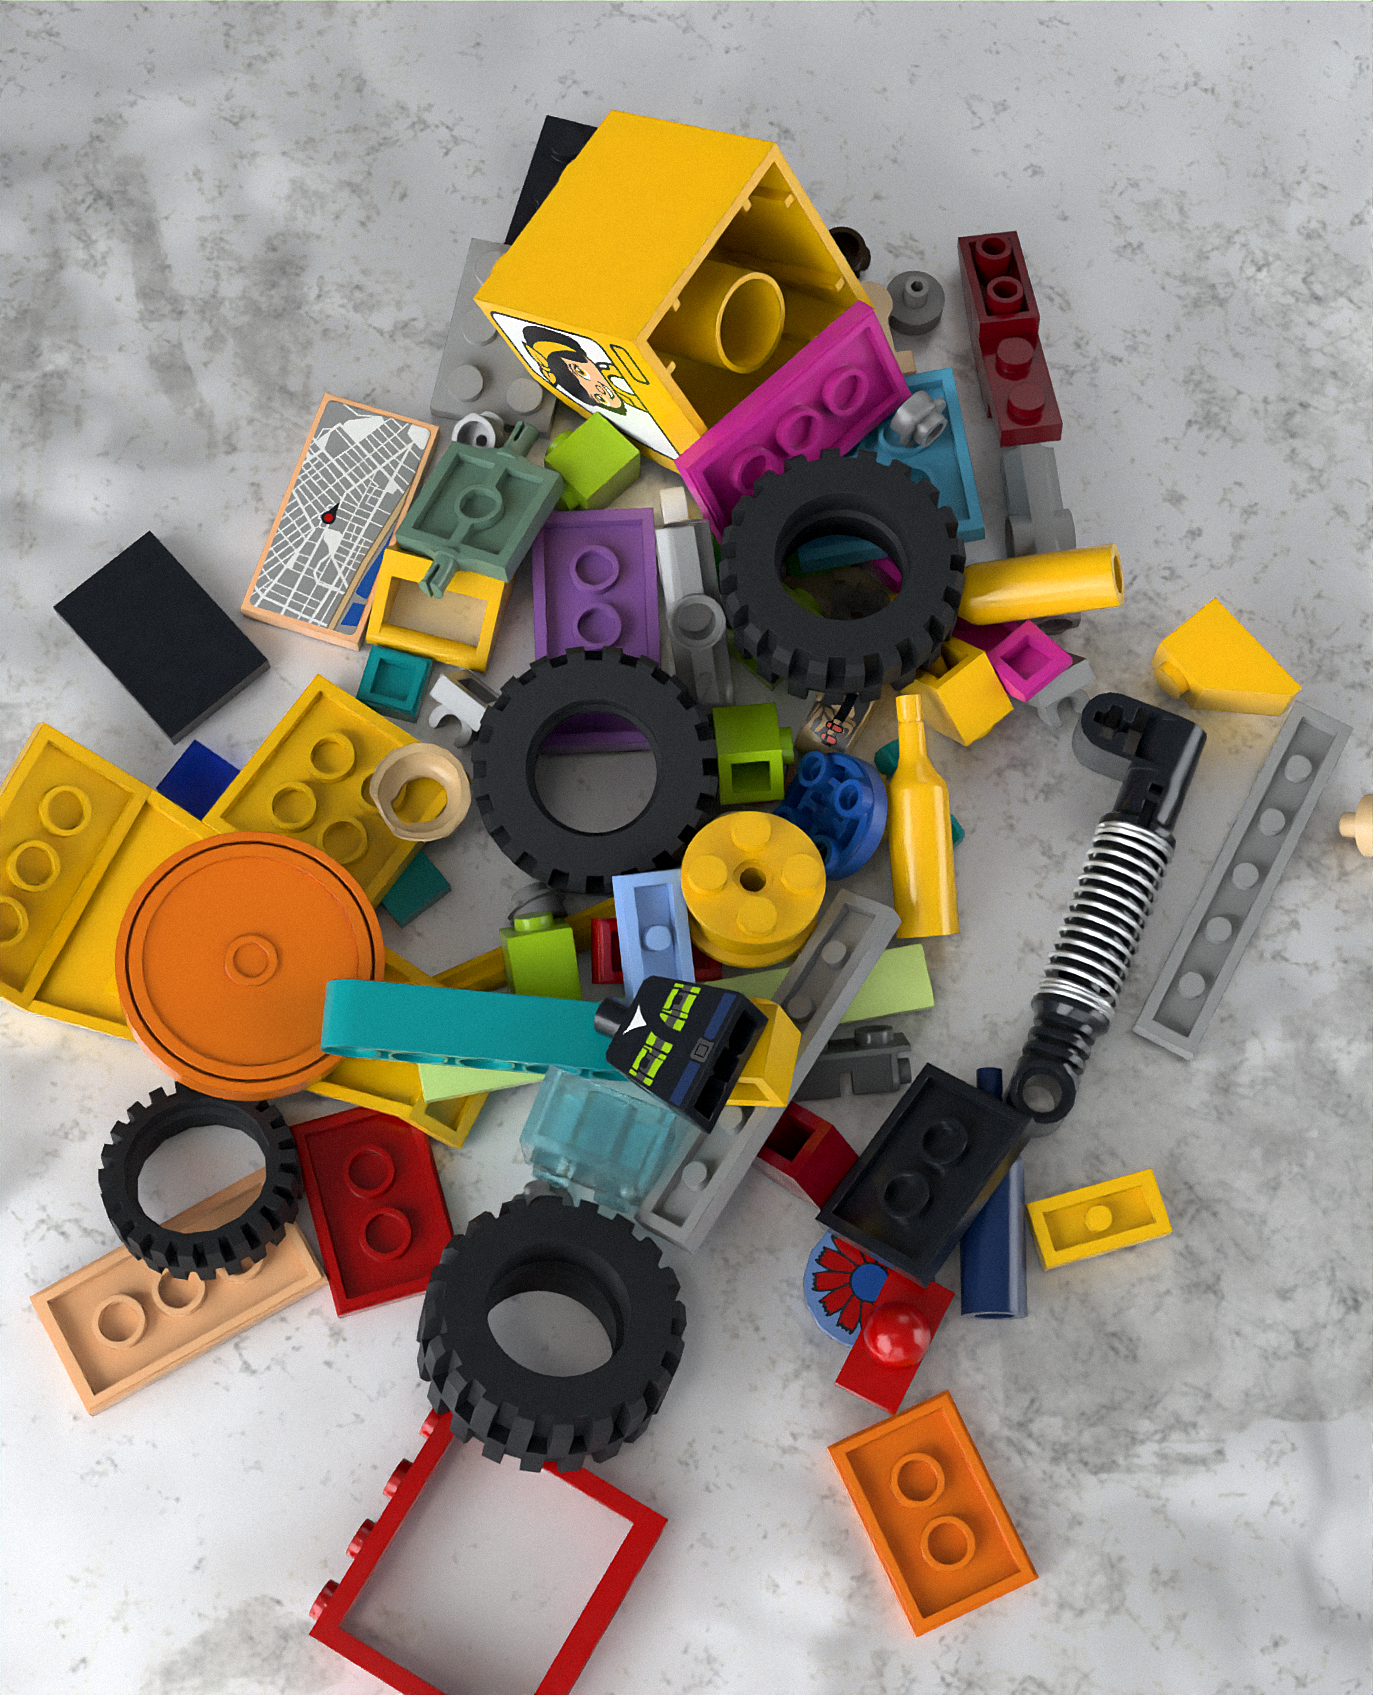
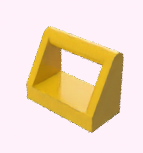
(402, 564)

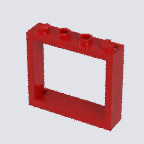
(405, 1490)

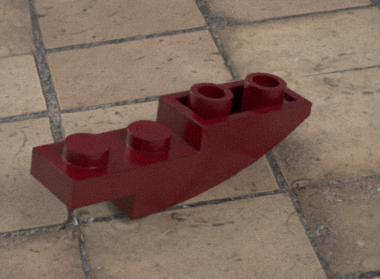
(1006, 340)

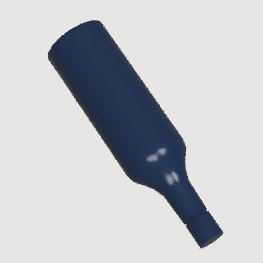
(995, 1243)

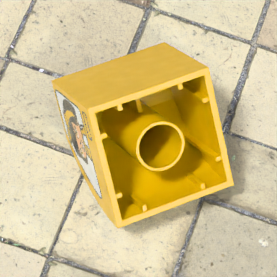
(667, 279)

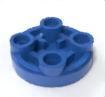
(839, 807)

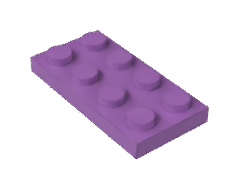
(594, 591)

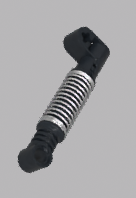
(1129, 851)

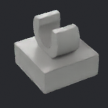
(1066, 684)
(464, 697)

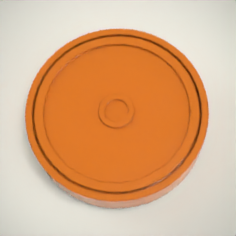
(233, 961)

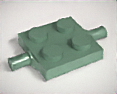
(480, 510)

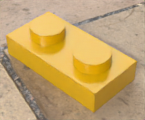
(1097, 1219)

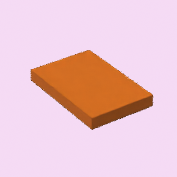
(931, 1513)

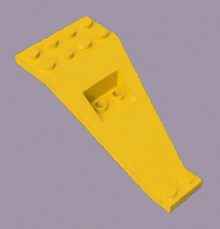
(73, 856)

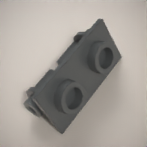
(869, 1058)

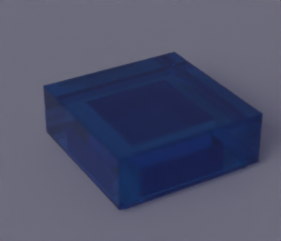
(197, 780)

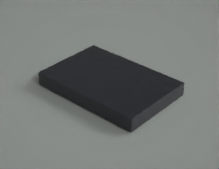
(162, 637)
(926, 1174)

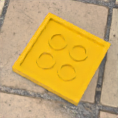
(315, 787)

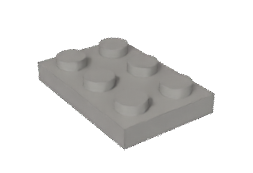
(480, 367)

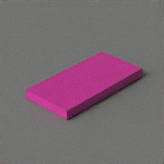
(814, 402)

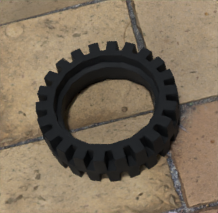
(211, 1249)

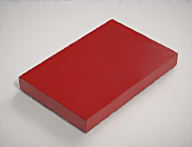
(373, 1206)

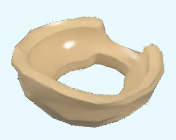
(415, 762)

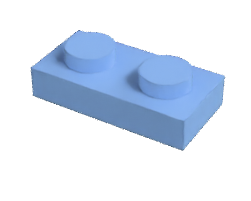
(652, 928)

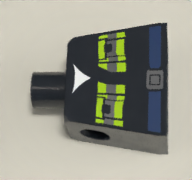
(682, 1043)

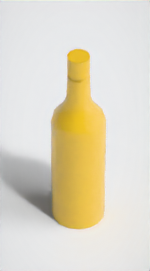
(1042, 585)
(920, 834)

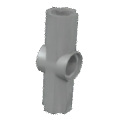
(1036, 515)
(690, 578)

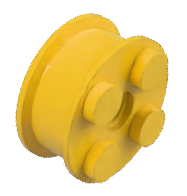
(752, 889)

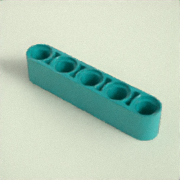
(463, 1029)

